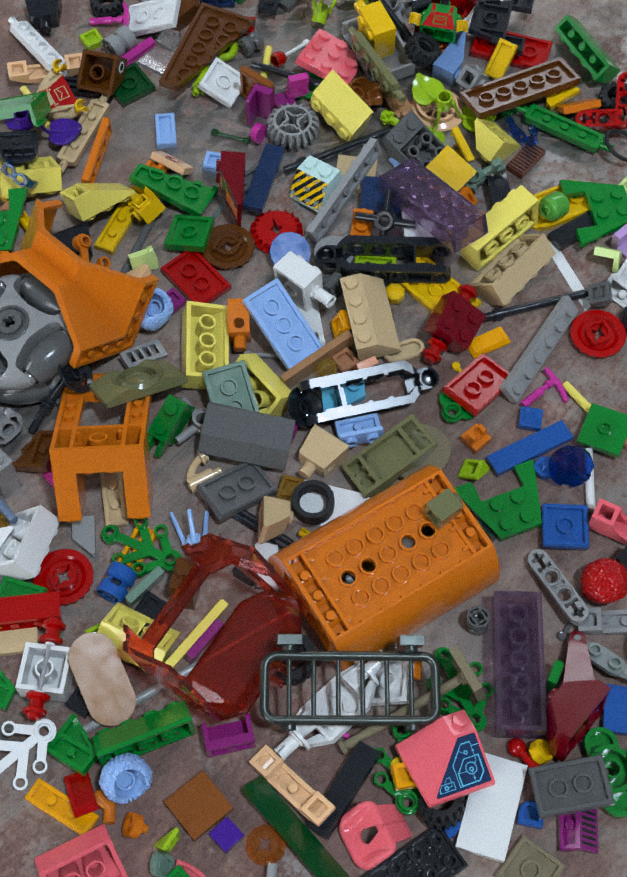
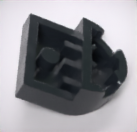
(19, 147)

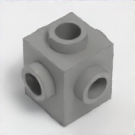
(471, 76)

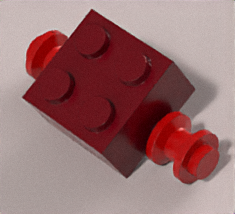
(452, 324)

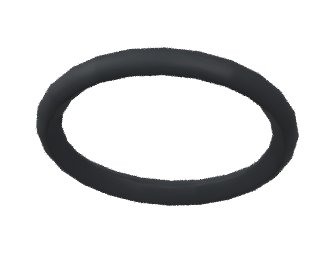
(610, 147)

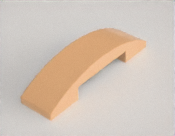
(24, 73)
(291, 786)

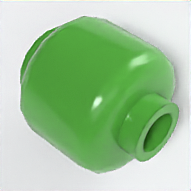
(554, 206)

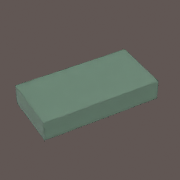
(145, 585)

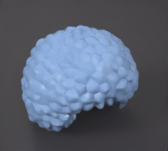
(158, 311)
(125, 778)

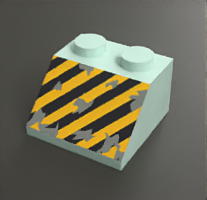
(314, 183)

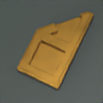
(287, 486)

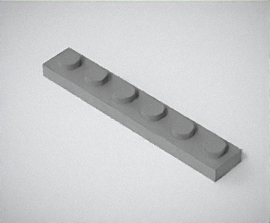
(344, 190)
(539, 349)

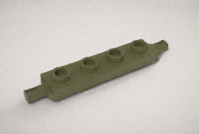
(376, 65)

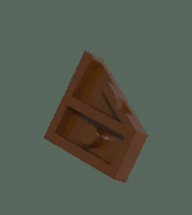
(36, 453)

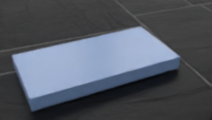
(282, 323)

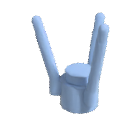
(193, 537)

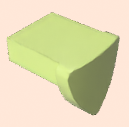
(610, 253)
(144, 256)

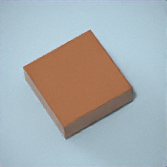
(345, 360)

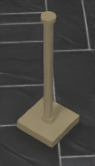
(464, 676)

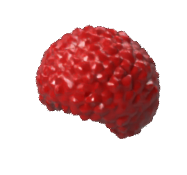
(604, 581)

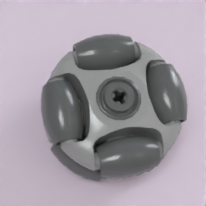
(31, 340)

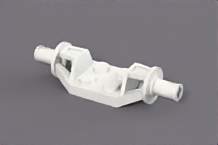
(327, 706)

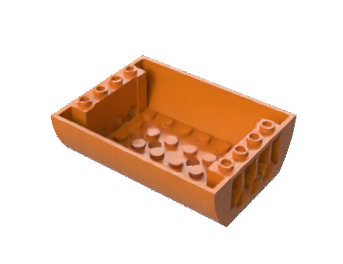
(407, 584)

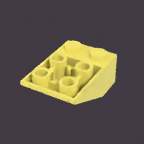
(89, 199)

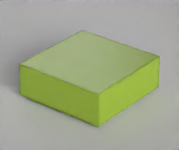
(91, 39)

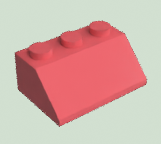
(84, 856)

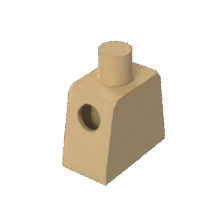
(321, 453)

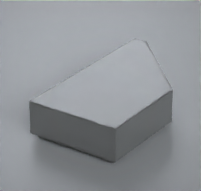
(85, 534)

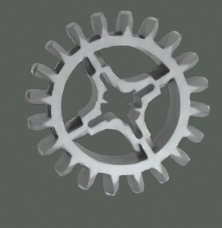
(293, 121)

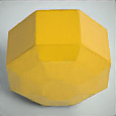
(395, 293)
(540, 751)

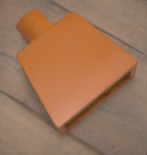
(238, 324)

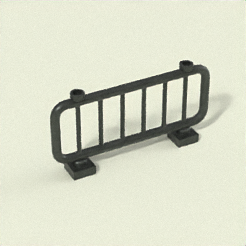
(410, 653)

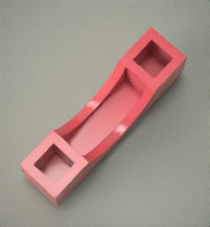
(609, 521)

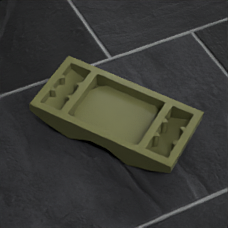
(136, 382)
(390, 456)

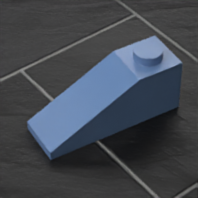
(450, 62)

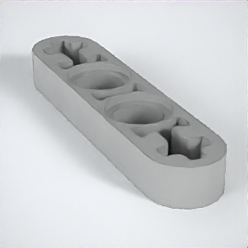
(560, 585)

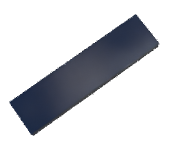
(263, 178)

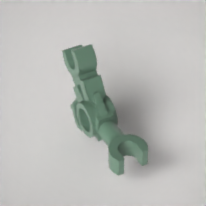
(495, 166)

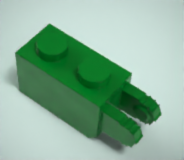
(169, 423)

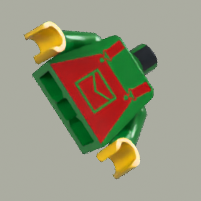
(440, 21)

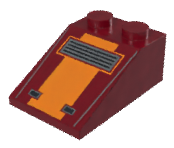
(232, 180)

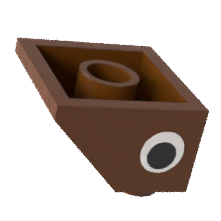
(101, 72)

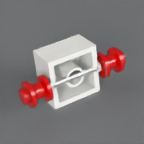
(45, 670)

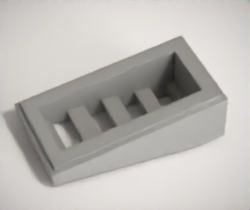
(133, 353)

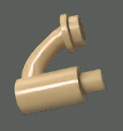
(192, 478)

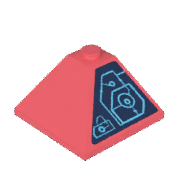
(446, 759)

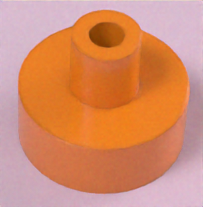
(134, 825)

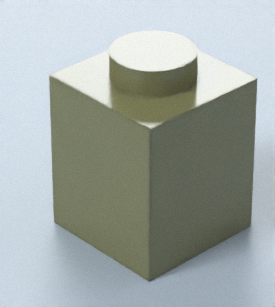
(444, 508)

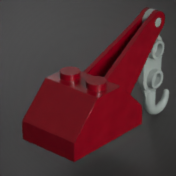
(580, 696)

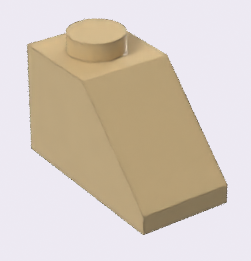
(273, 518)

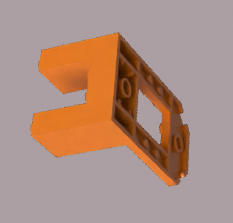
(98, 449)

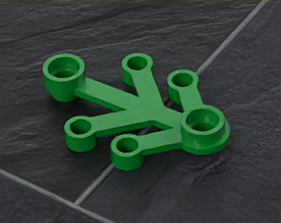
(144, 549)
(461, 693)
(401, 795)

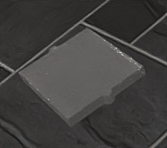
(155, 61)

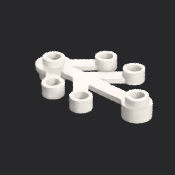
(20, 750)

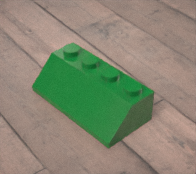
(145, 734)

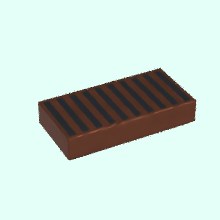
(525, 160)

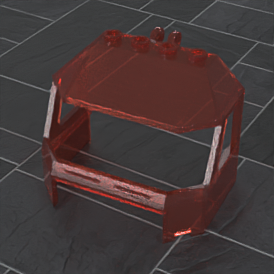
(228, 672)

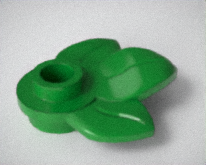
(450, 405)

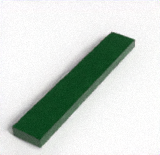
(292, 829)

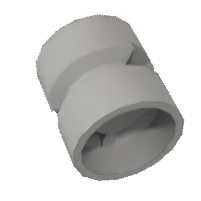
(119, 41)

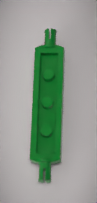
(563, 128)

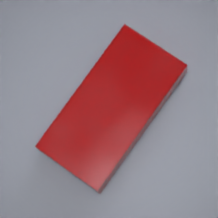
(81, 794)

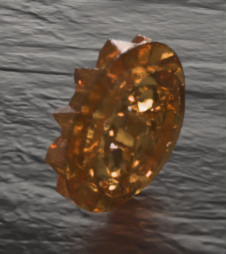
(263, 857)

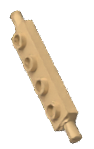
(90, 121)

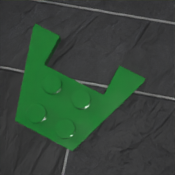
(606, 205)
(10, 218)
(509, 512)

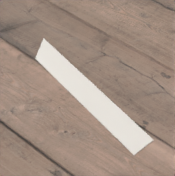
(569, 275)

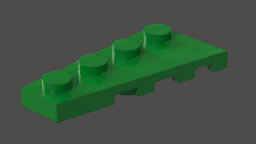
(184, 194)

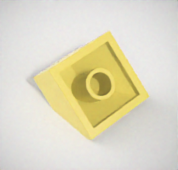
(493, 141)

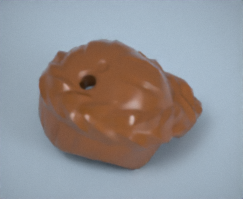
(367, 90)

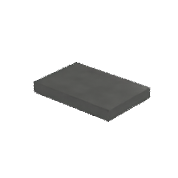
(236, 489)
(571, 786)

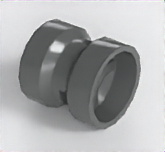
(251, 43)
(476, 626)

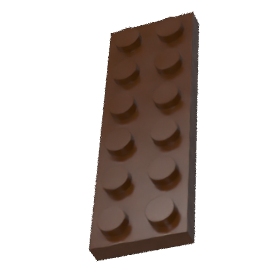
(520, 88)

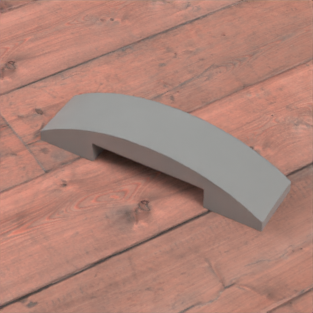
(604, 622)

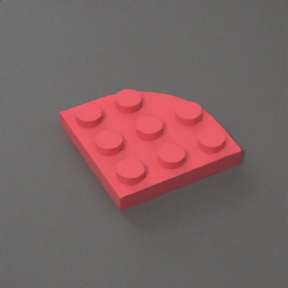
(326, 54)

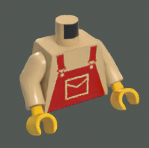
(60, 95)

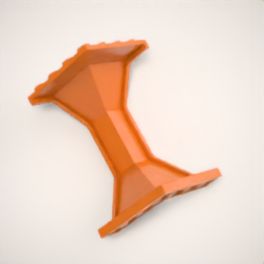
(97, 303)

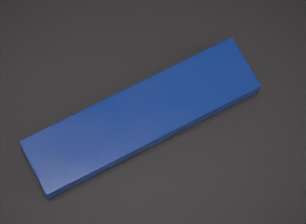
(529, 448)

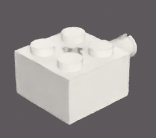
(302, 282)

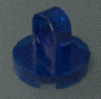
(570, 466)

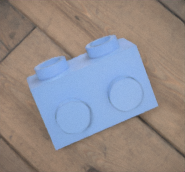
(359, 429)

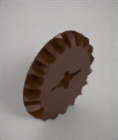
(237, 238)

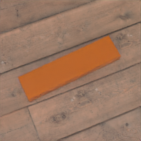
(97, 152)

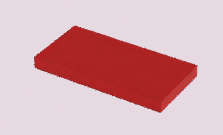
(534, 52)

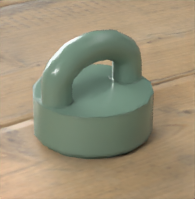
(161, 864)

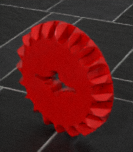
(263, 227)
(588, 324)
(62, 562)

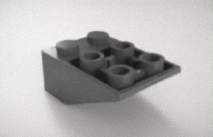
(411, 139)

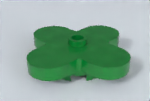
(604, 742)

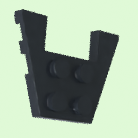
(492, 19)

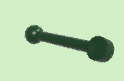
(215, 133)

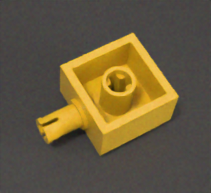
(376, 27)

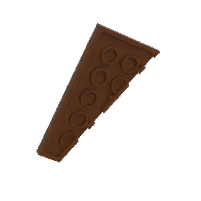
(205, 39)

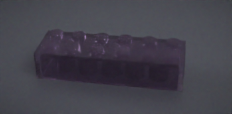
(435, 205)
(518, 665)

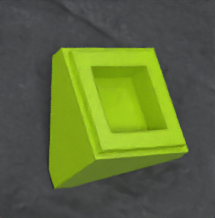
(473, 469)
(168, 842)

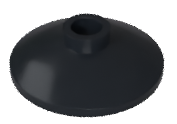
(302, 405)

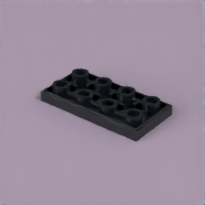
(425, 856)

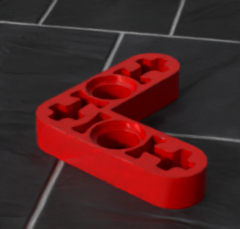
(615, 114)

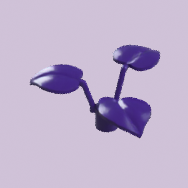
(61, 131)

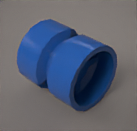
(116, 584)

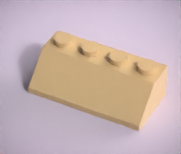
(513, 269)
(370, 316)

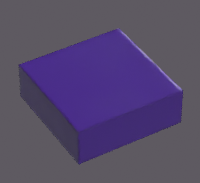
(226, 835)

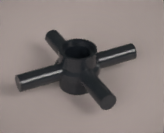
(394, 221)

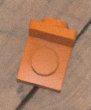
(361, 227)

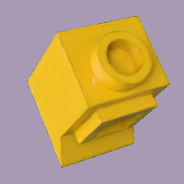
(147, 206)

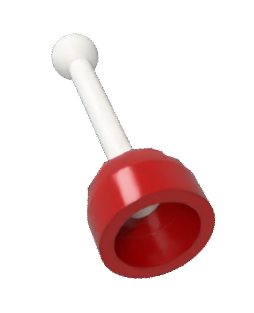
(279, 58)

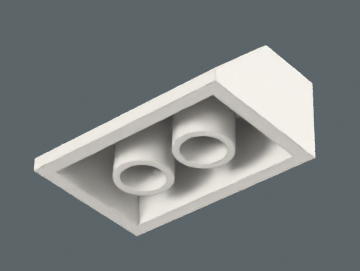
(28, 543)

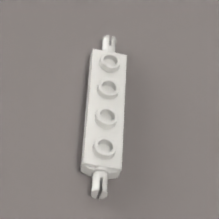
(35, 43)

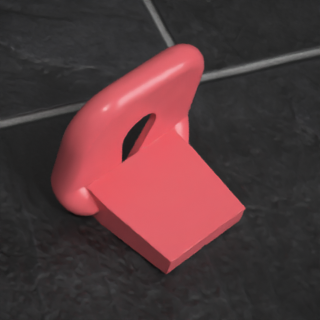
(390, 827)

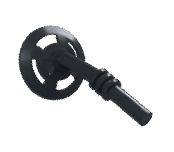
(68, 376)

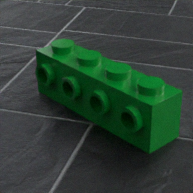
(586, 49)

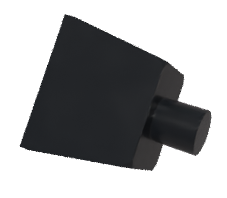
(44, 14)

